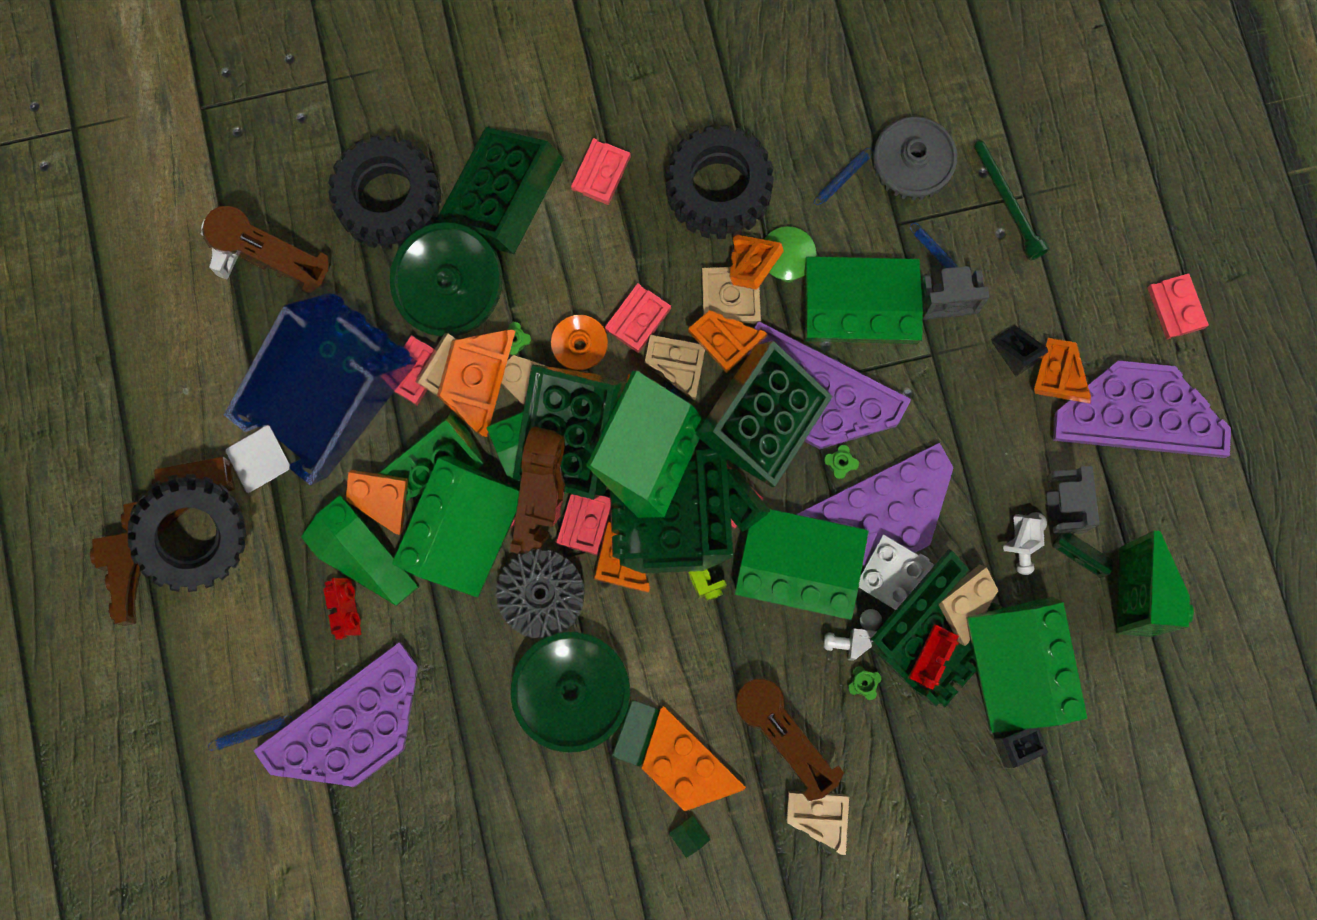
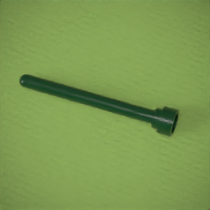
(1034, 244)

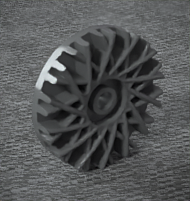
(910, 174)
(540, 616)

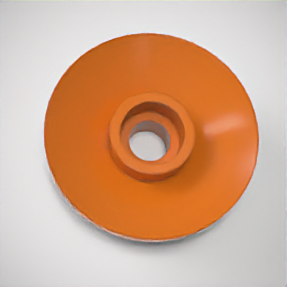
(577, 329)

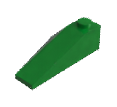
(418, 460)
(351, 547)

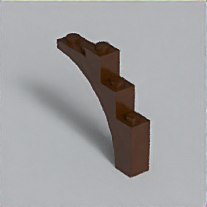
(114, 555)

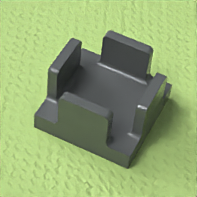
(956, 296)
(1073, 501)

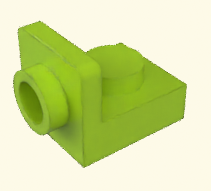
(699, 581)

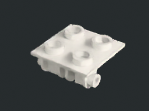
(893, 572)

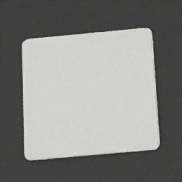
(258, 459)

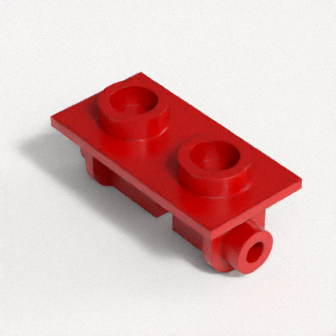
(340, 595)
(931, 660)

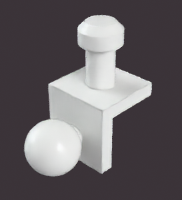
(1027, 540)
(859, 639)

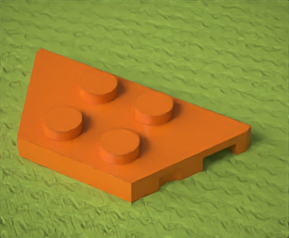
(475, 376)
(686, 766)

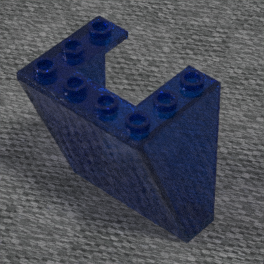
(319, 382)

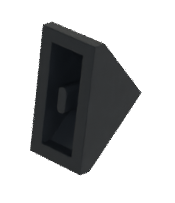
(1019, 349)
(1020, 747)

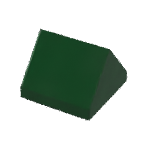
(689, 836)

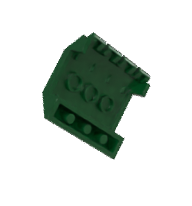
(692, 532)
(907, 629)

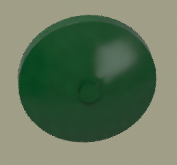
(446, 279)
(570, 692)

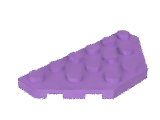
(857, 403)
(1144, 410)
(894, 503)
(351, 728)

